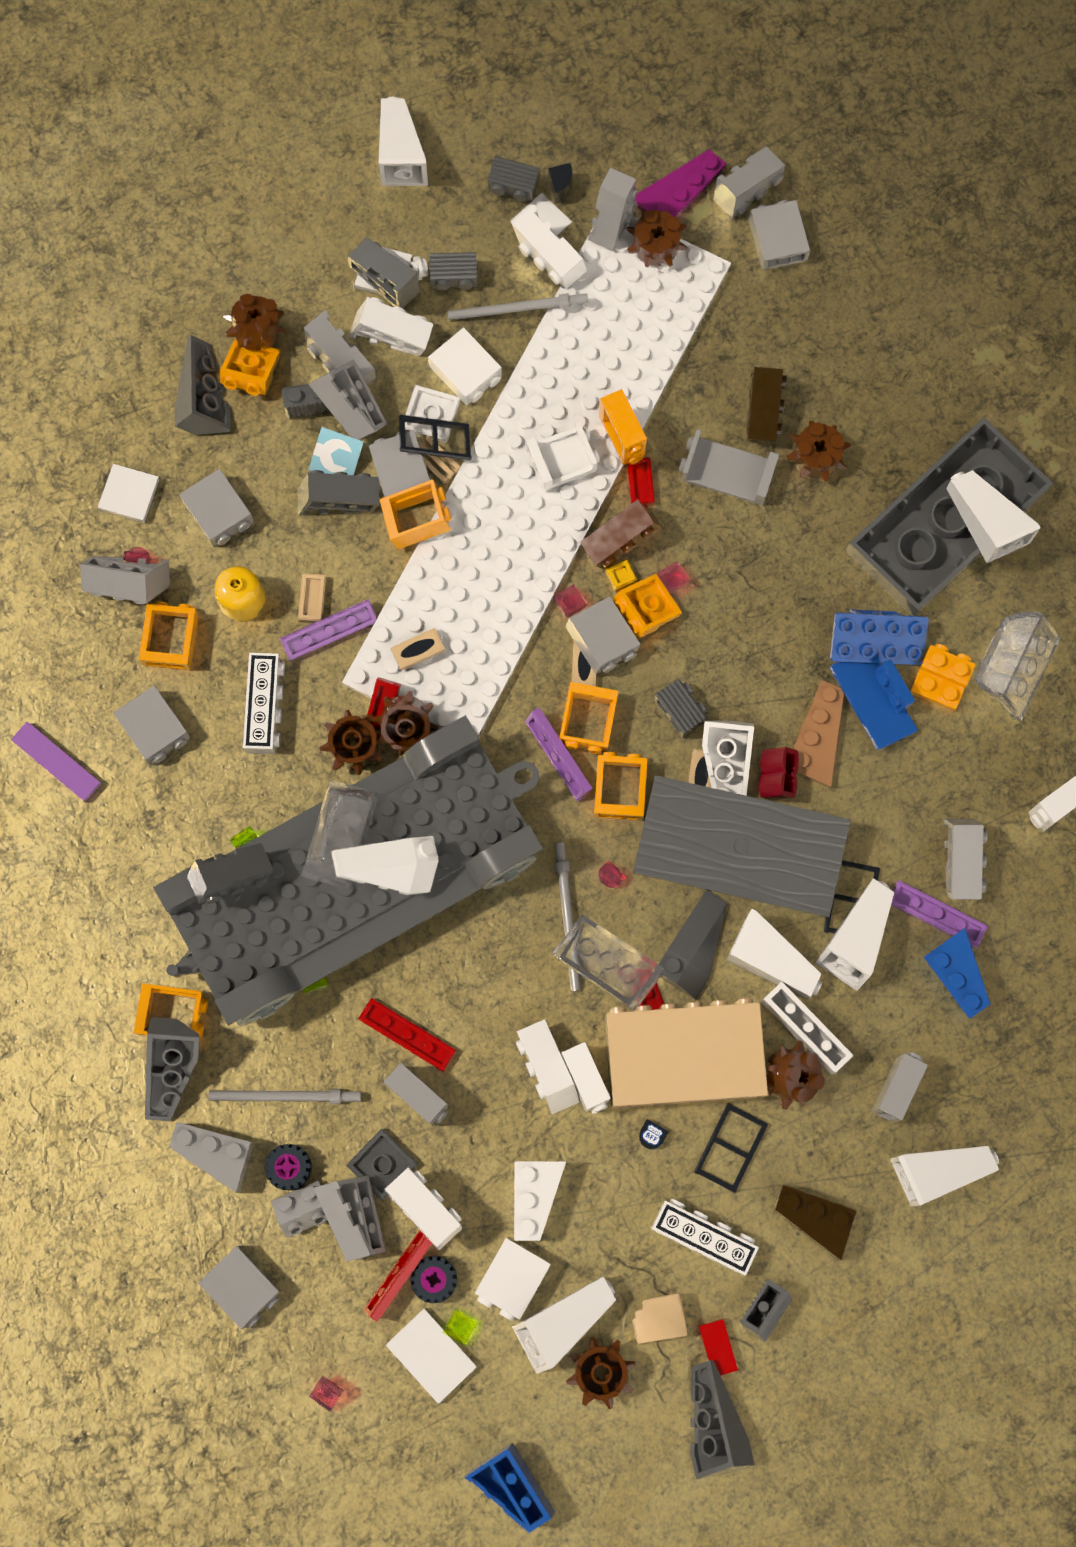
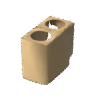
(660, 1319)

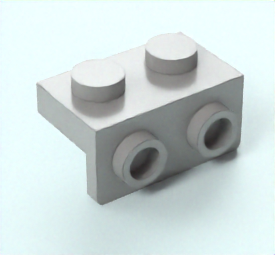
(299, 1210)

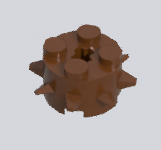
(657, 237)
(254, 322)
(822, 438)
(404, 709)
(339, 742)
(794, 1075)
(615, 1379)

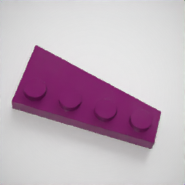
(681, 186)

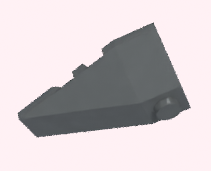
(692, 952)
(169, 1063)
(719, 1435)

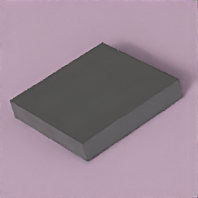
(382, 1161)

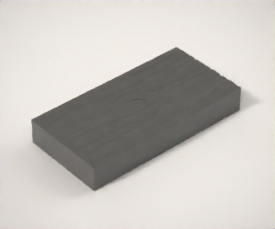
(921, 536)
(742, 846)

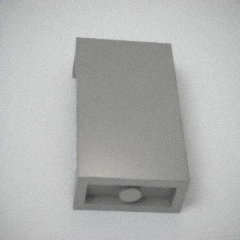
(727, 469)

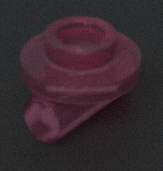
(135, 553)
(610, 875)

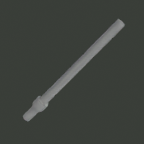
(563, 301)
(562, 868)
(335, 1096)

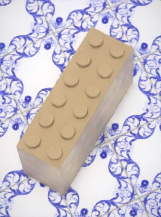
(685, 1053)

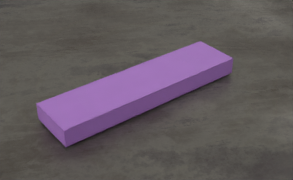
(328, 629)
(558, 754)
(56, 761)
(936, 913)

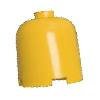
(241, 600)

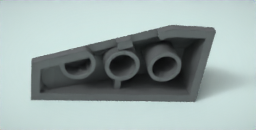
(199, 395)

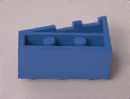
(959, 972)
(513, 1488)

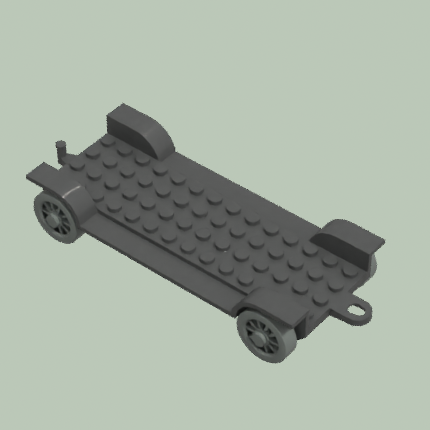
(297, 930)

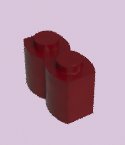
(778, 773)

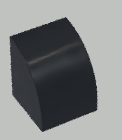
(560, 181)

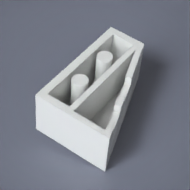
(548, 249)
(391, 326)
(547, 1066)
(533, 1197)
(424, 1207)

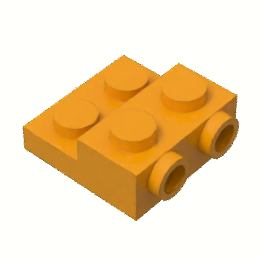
(249, 369)
(646, 605)
(942, 677)

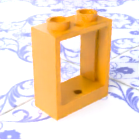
(622, 427)
(408, 498)
(169, 660)
(592, 694)
(614, 811)
(146, 1005)

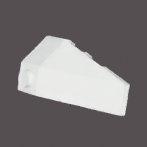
(728, 754)
(397, 864)

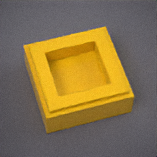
(621, 575)

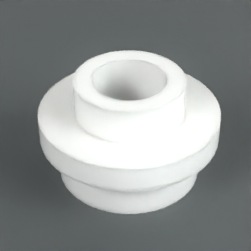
(419, 265)

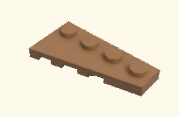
(819, 735)

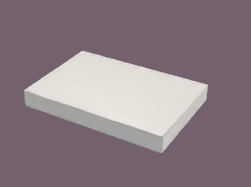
(431, 1356)

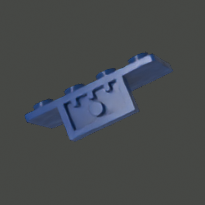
(878, 637)
(878, 699)

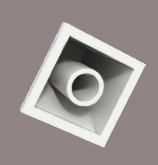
(399, 147)
(990, 517)
(857, 941)
(770, 956)
(939, 1172)
(559, 1327)

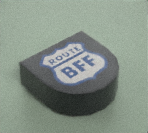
(652, 1135)

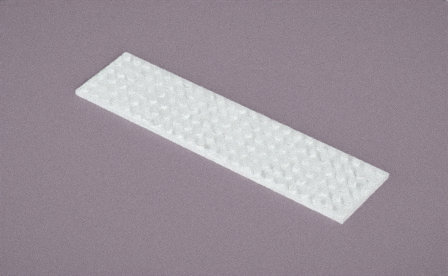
(508, 537)

